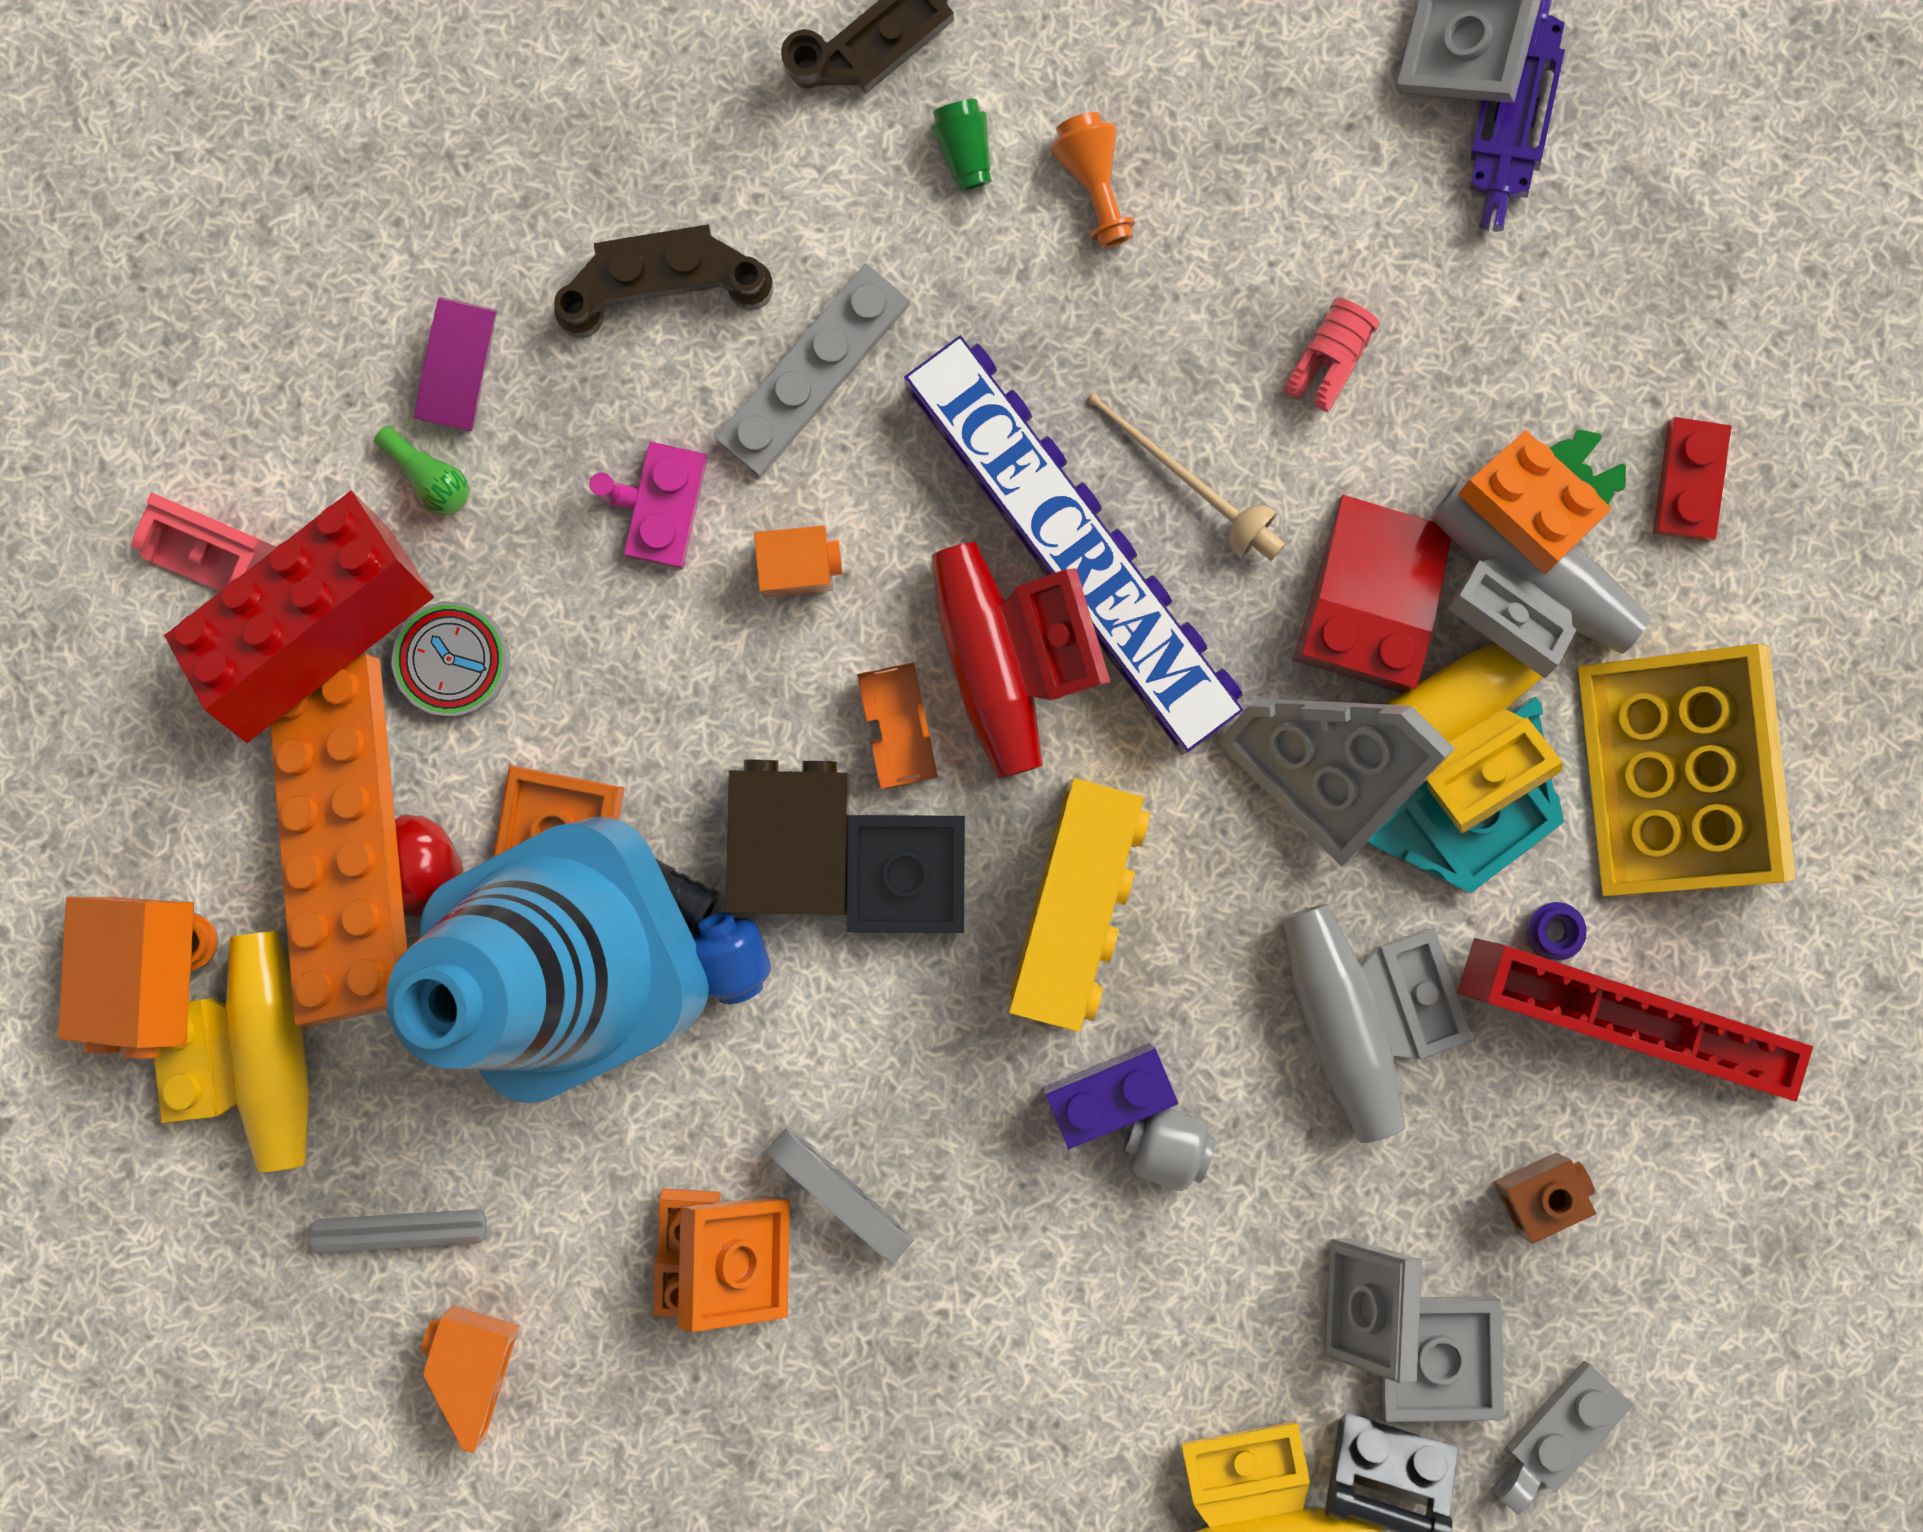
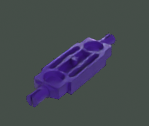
(1506, 161)

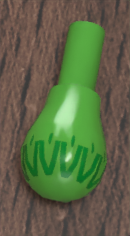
(437, 484)

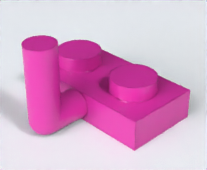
(661, 505)

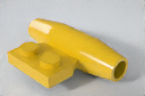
(1495, 750)
(245, 1057)
(1256, 1483)

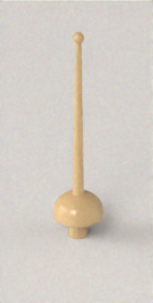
(1247, 527)

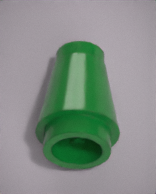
(964, 142)

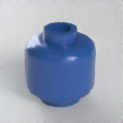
(732, 957)

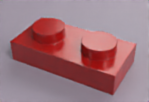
(1692, 479)

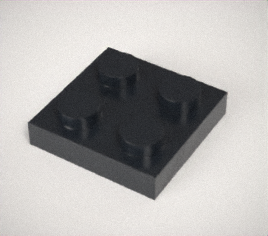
(905, 873)

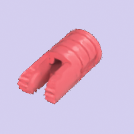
(1338, 347)

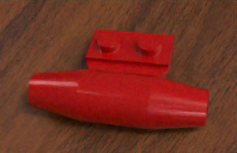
(1013, 651)

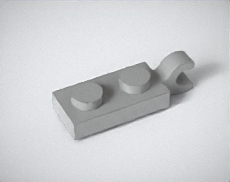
(1561, 1436)

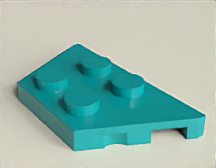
(1431, 842)

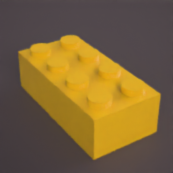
(1076, 903)

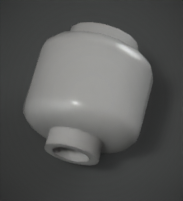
(1170, 1149)

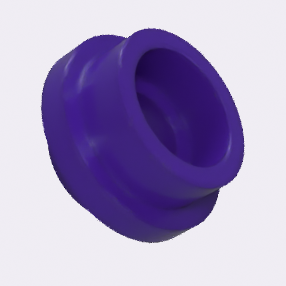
(1574, 931)

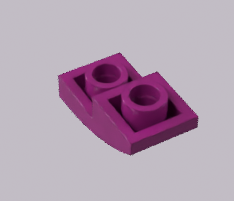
(455, 364)

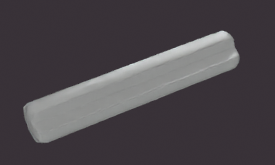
(398, 1231)

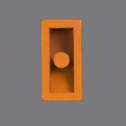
(467, 1369)

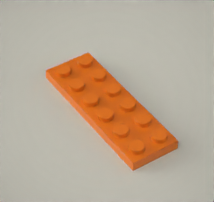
(339, 847)

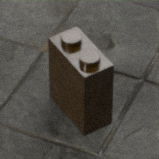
(787, 839)

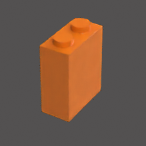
(126, 974)

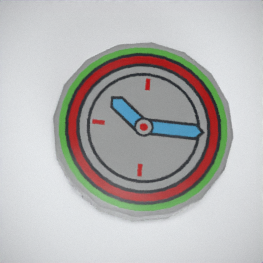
(450, 659)

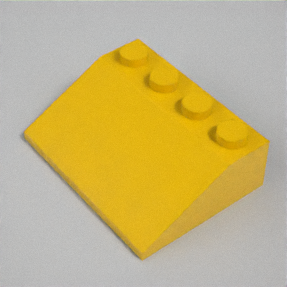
(1686, 771)

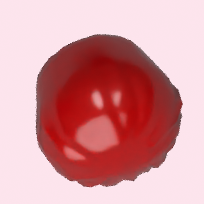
(425, 860)

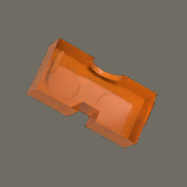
(905, 747)

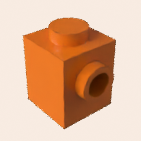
(796, 561)

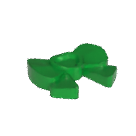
(1575, 451)

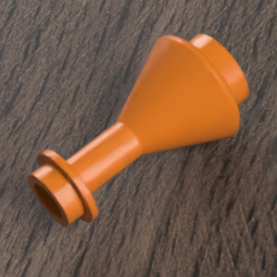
(1087, 153)

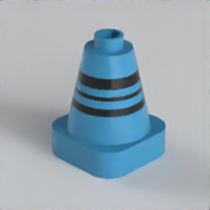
(549, 963)

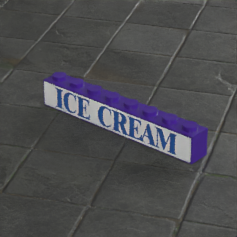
(1063, 532)

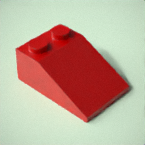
(1375, 596)

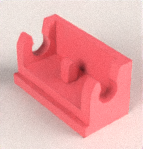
(195, 544)

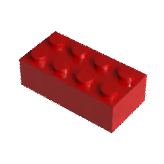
(297, 617)

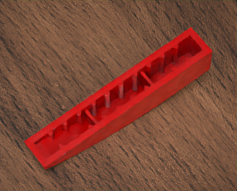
(1634, 1019)

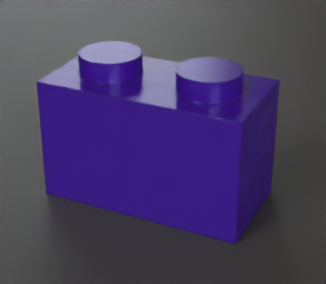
(1110, 1095)

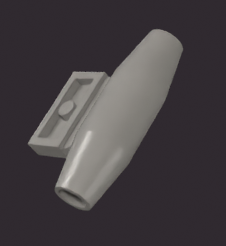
(1532, 611)
(1368, 1012)

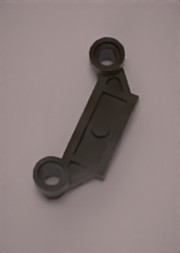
(868, 46)
(655, 268)

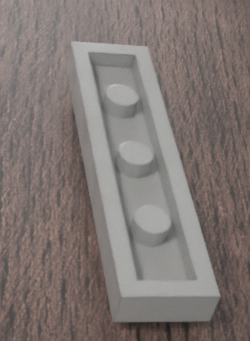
(813, 370)

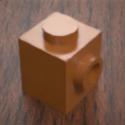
(1547, 1196)

